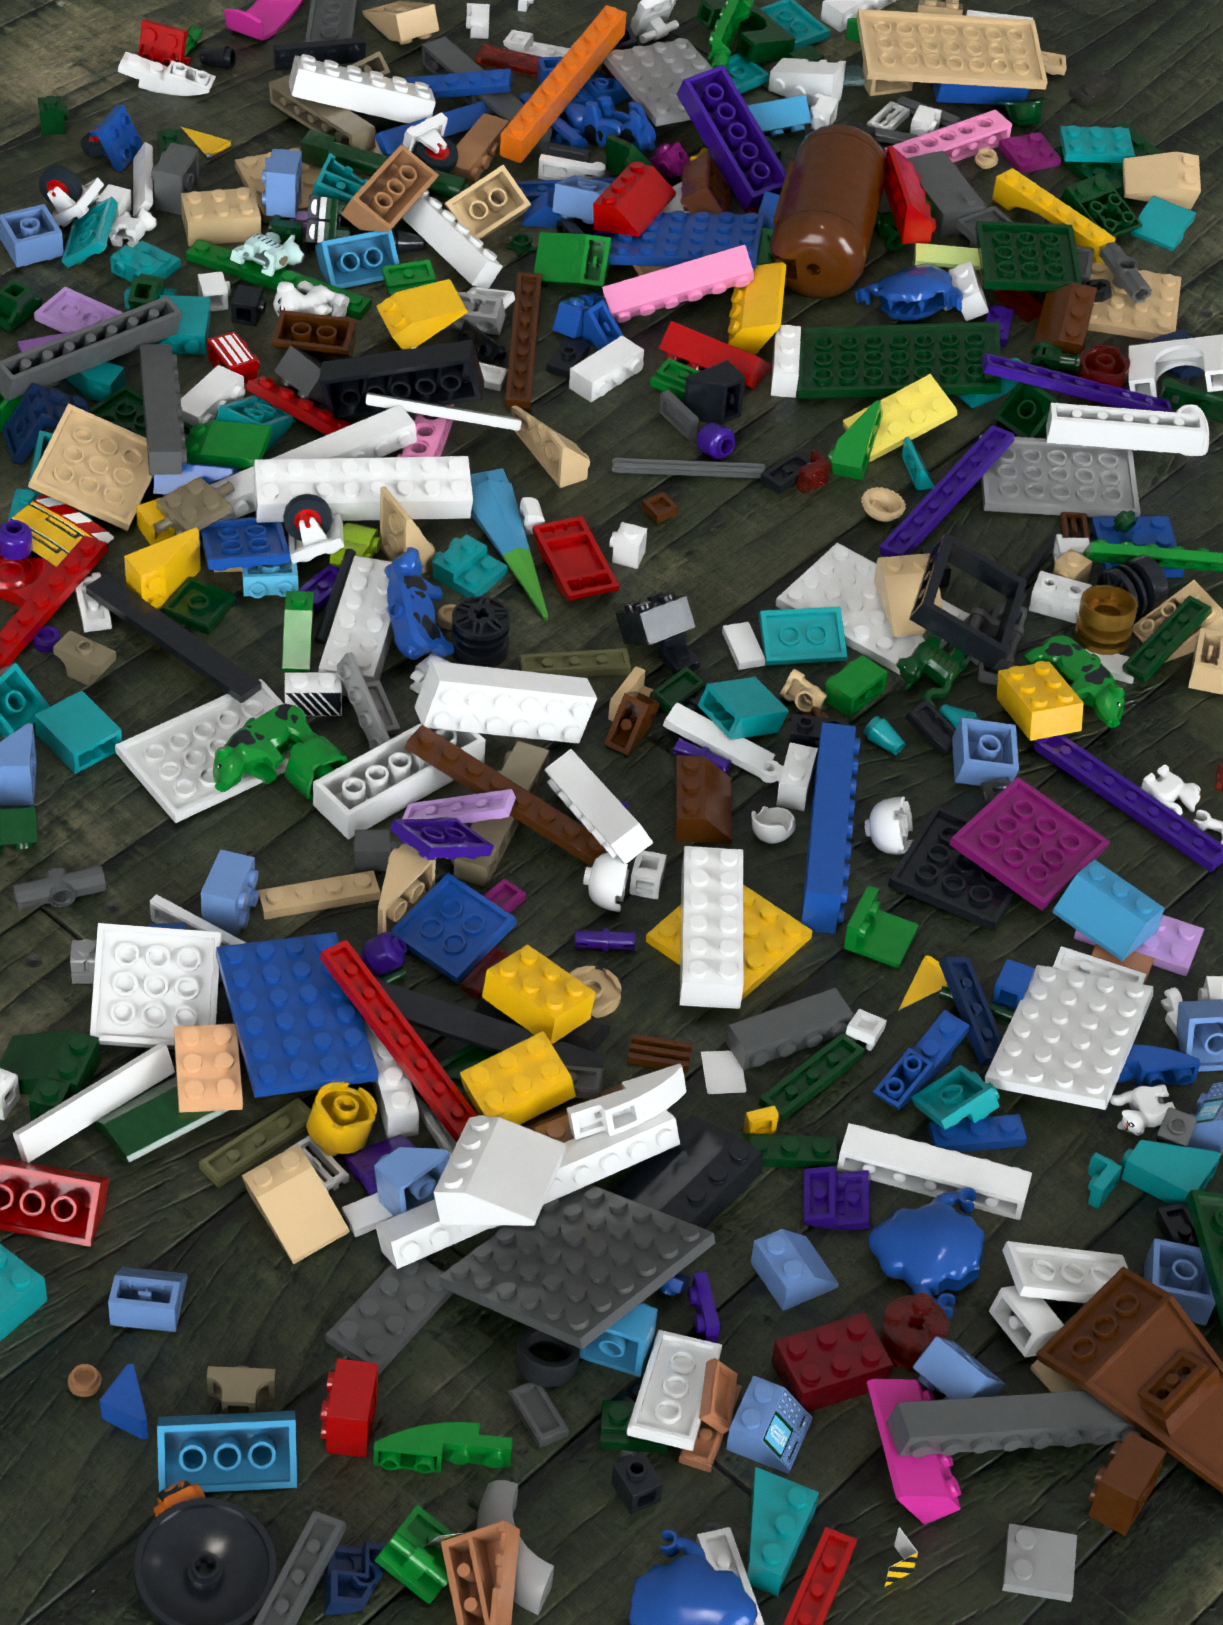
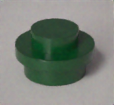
(1125, 521)

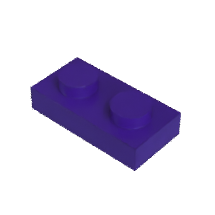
(1004, 317)
(321, 586)
(701, 1297)

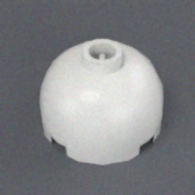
(890, 825)
(607, 881)

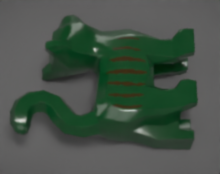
(935, 663)

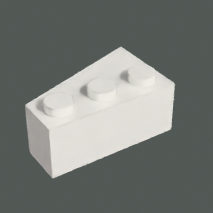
(800, 77)

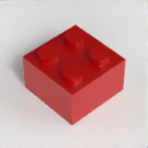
(350, 1407)

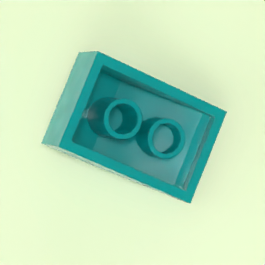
(257, 411)

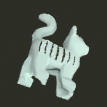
(268, 252)

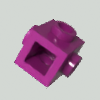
(669, 159)

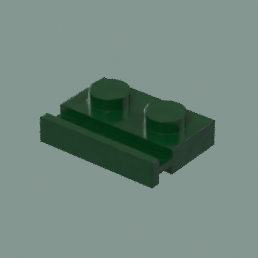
(614, 1426)

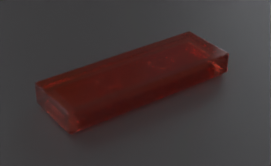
(507, 59)

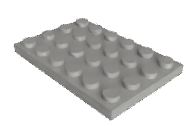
(655, 75)
(1061, 478)

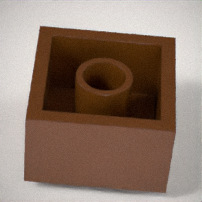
(1125, 1482)

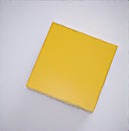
(761, 1121)

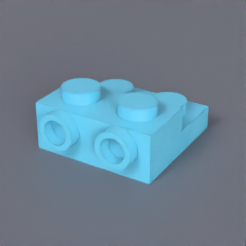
(270, 580)

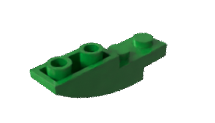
(431, 1444)

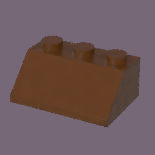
(705, 187)
(1066, 317)
(315, 334)
(701, 801)

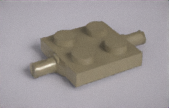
(193, 506)

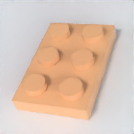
(208, 1068)

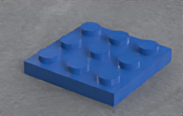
(1146, 531)
(244, 544)
(453, 928)

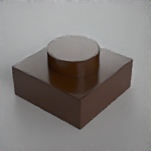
(659, 507)

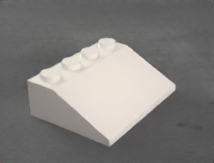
(497, 1174)

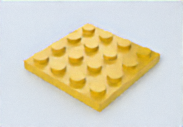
(768, 938)

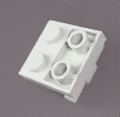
(652, 18)

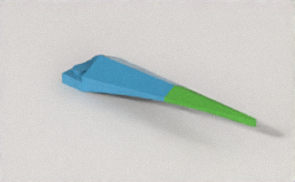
(499, 518)

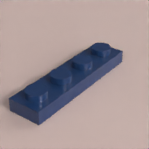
(972, 1007)

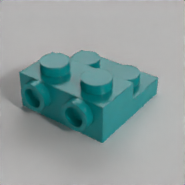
(143, 259)
(467, 567)
(956, 1097)

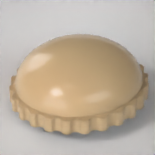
(883, 504)

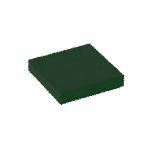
(199, 605)

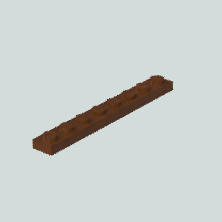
(523, 340)
(526, 808)

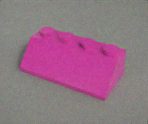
(919, 1483)

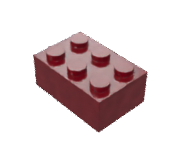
(831, 1362)

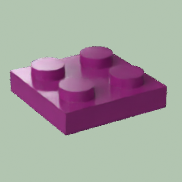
(1029, 152)

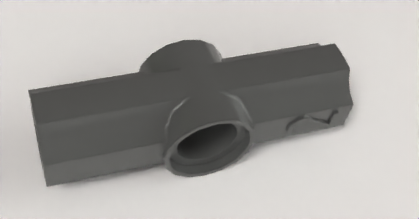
(1125, 272)
(59, 887)

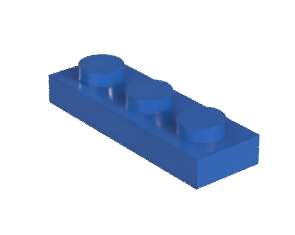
(985, 1134)

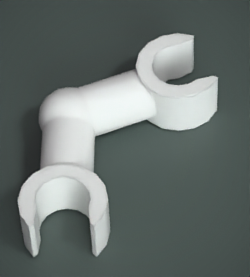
(1208, 822)

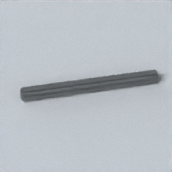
(688, 468)

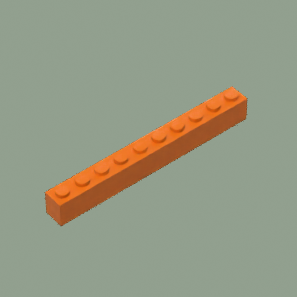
(562, 84)

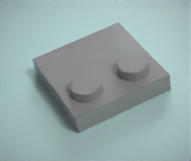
(1039, 1562)

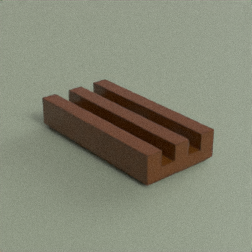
(1072, 517)
(660, 1049)

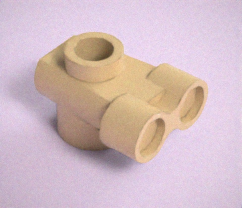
(802, 692)

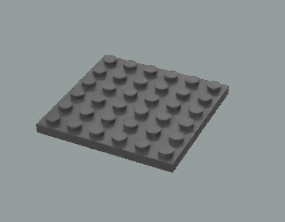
(578, 1264)

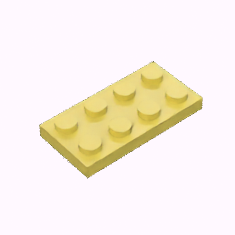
(908, 414)

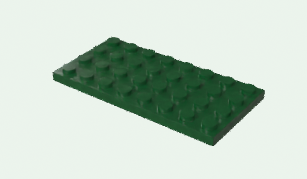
(890, 357)

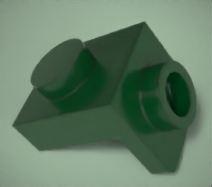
(286, 229)

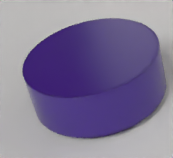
(46, 639)

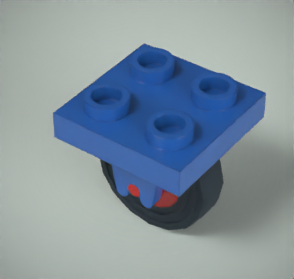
(113, 139)

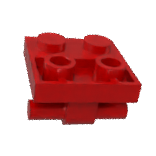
(162, 43)

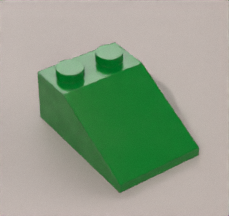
(227, 443)

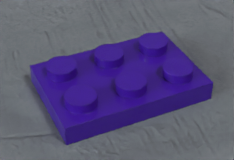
(441, 838)

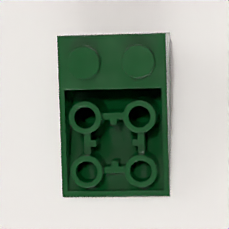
(1101, 204)

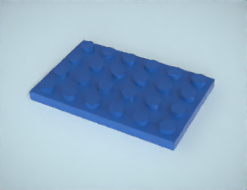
(686, 237)
(293, 1016)

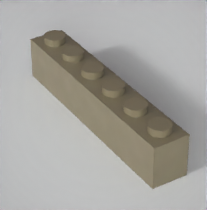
(324, 118)
(526, 768)

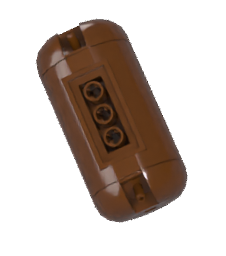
(828, 210)

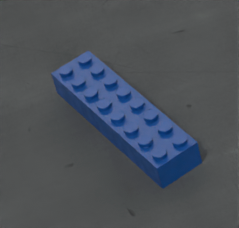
(830, 828)

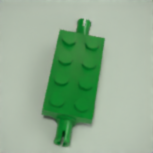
(726, 30)

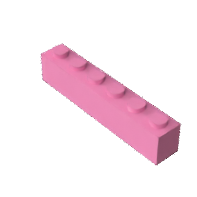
(678, 284)

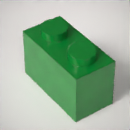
(855, 686)

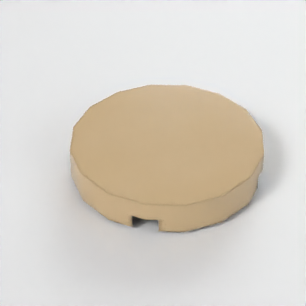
(606, 988)

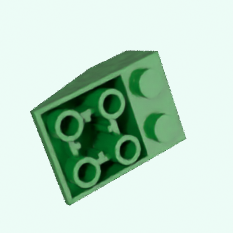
(573, 259)

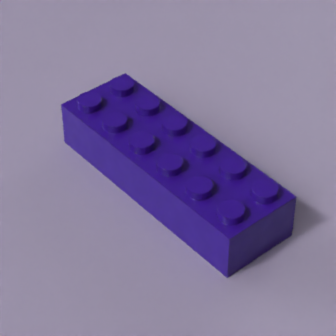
(732, 136)

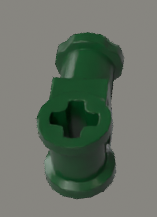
(886, 228)
(1054, 358)

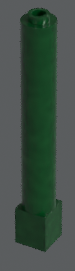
(318, 145)

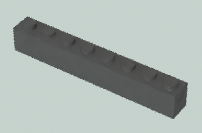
(446, 58)
(88, 347)
(162, 410)
(1004, 1423)

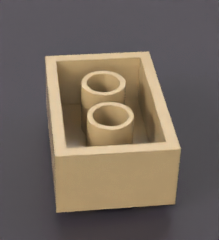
(220, 215)

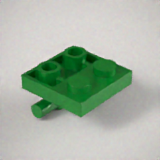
(411, 1562)

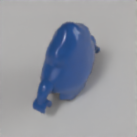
(913, 293)
(932, 1246)
(689, 1591)

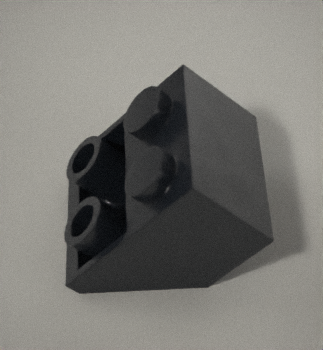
(715, 393)

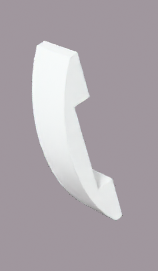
(524, 43)

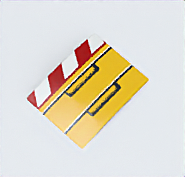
(57, 528)

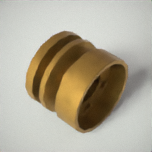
(1105, 619)

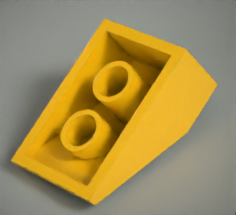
(421, 312)
(163, 567)

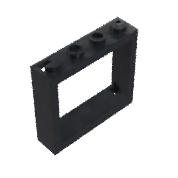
(953, 629)

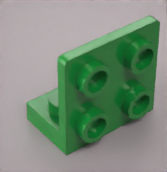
(878, 932)

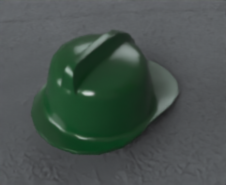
(1024, 111)

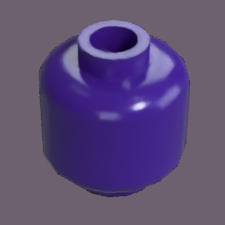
(715, 440)
(15, 540)
(383, 953)

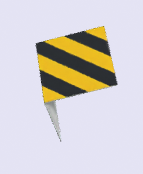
(909, 1555)

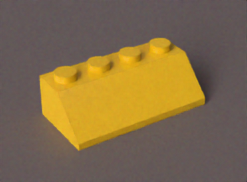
(757, 308)

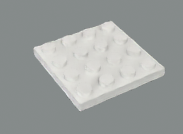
(151, 983)

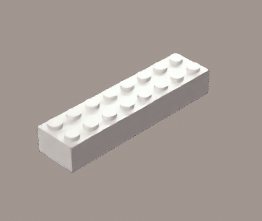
(352, 486)

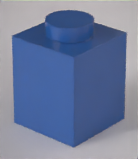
(1012, 984)

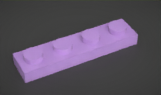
(465, 808)

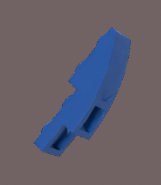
(601, 87)
(923, 1062)
(1159, 1066)

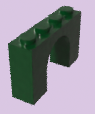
(764, 37)

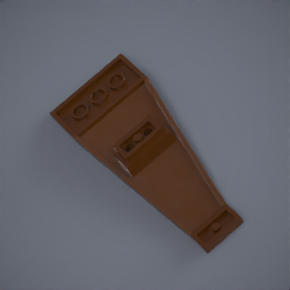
(1132, 1351)

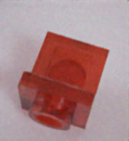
(814, 474)

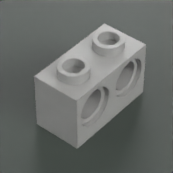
(484, 312)

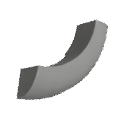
(533, 1574)

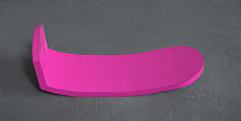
(262, 18)

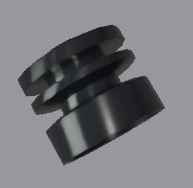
(1142, 579)
(480, 632)

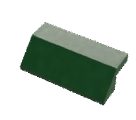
(150, 1121)

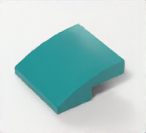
(1163, 223)

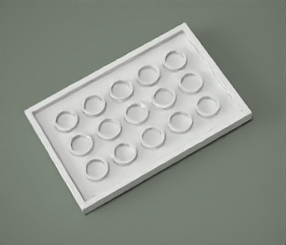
(847, 582)
(179, 755)
(1070, 1037)

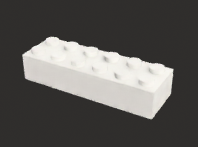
(360, 90)
(361, 621)
(505, 702)
(384, 781)
(711, 927)

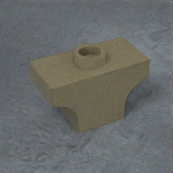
(83, 657)
(241, 1387)

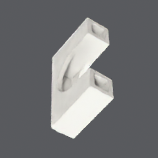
(1153, 359)

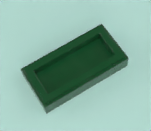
(677, 689)

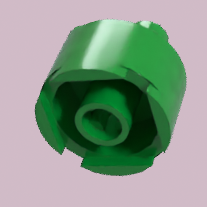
(312, 761)

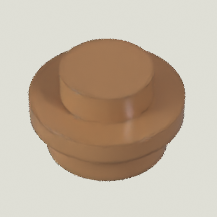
(84, 1380)

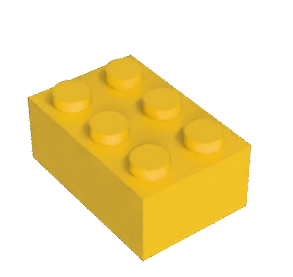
(1039, 700)
(538, 994)
(519, 1081)

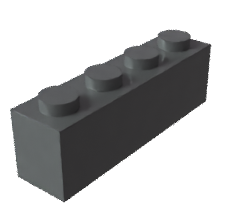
(788, 1028)

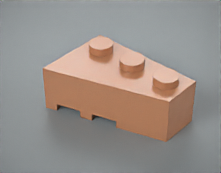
(483, 1573)

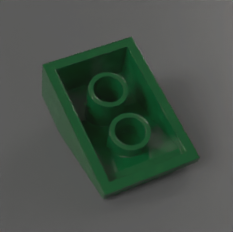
(53, 1055)

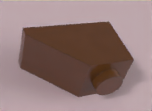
(631, 722)

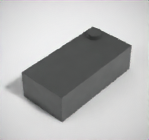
(946, 191)

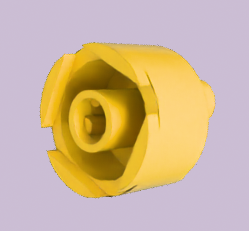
(341, 1118)

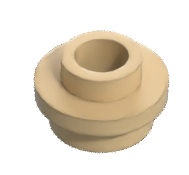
(986, 158)

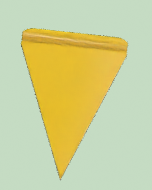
(207, 143)
(926, 981)

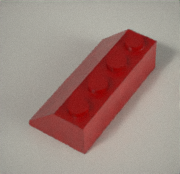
(907, 200)
(632, 201)
(705, 352)
(51, 1201)

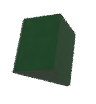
(622, 153)
(1026, 410)

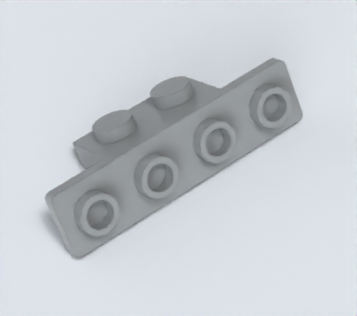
(369, 702)

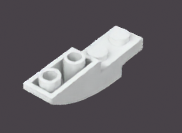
(171, 80)
(625, 1109)

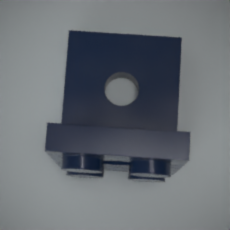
(36, 411)

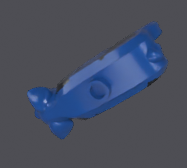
(599, 121)
(412, 608)

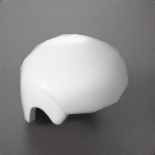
(773, 824)

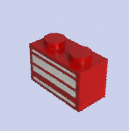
(233, 353)

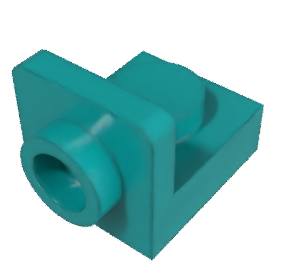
(1104, 1180)

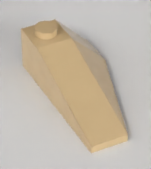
(554, 452)

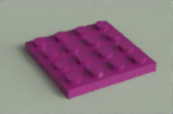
(1029, 843)

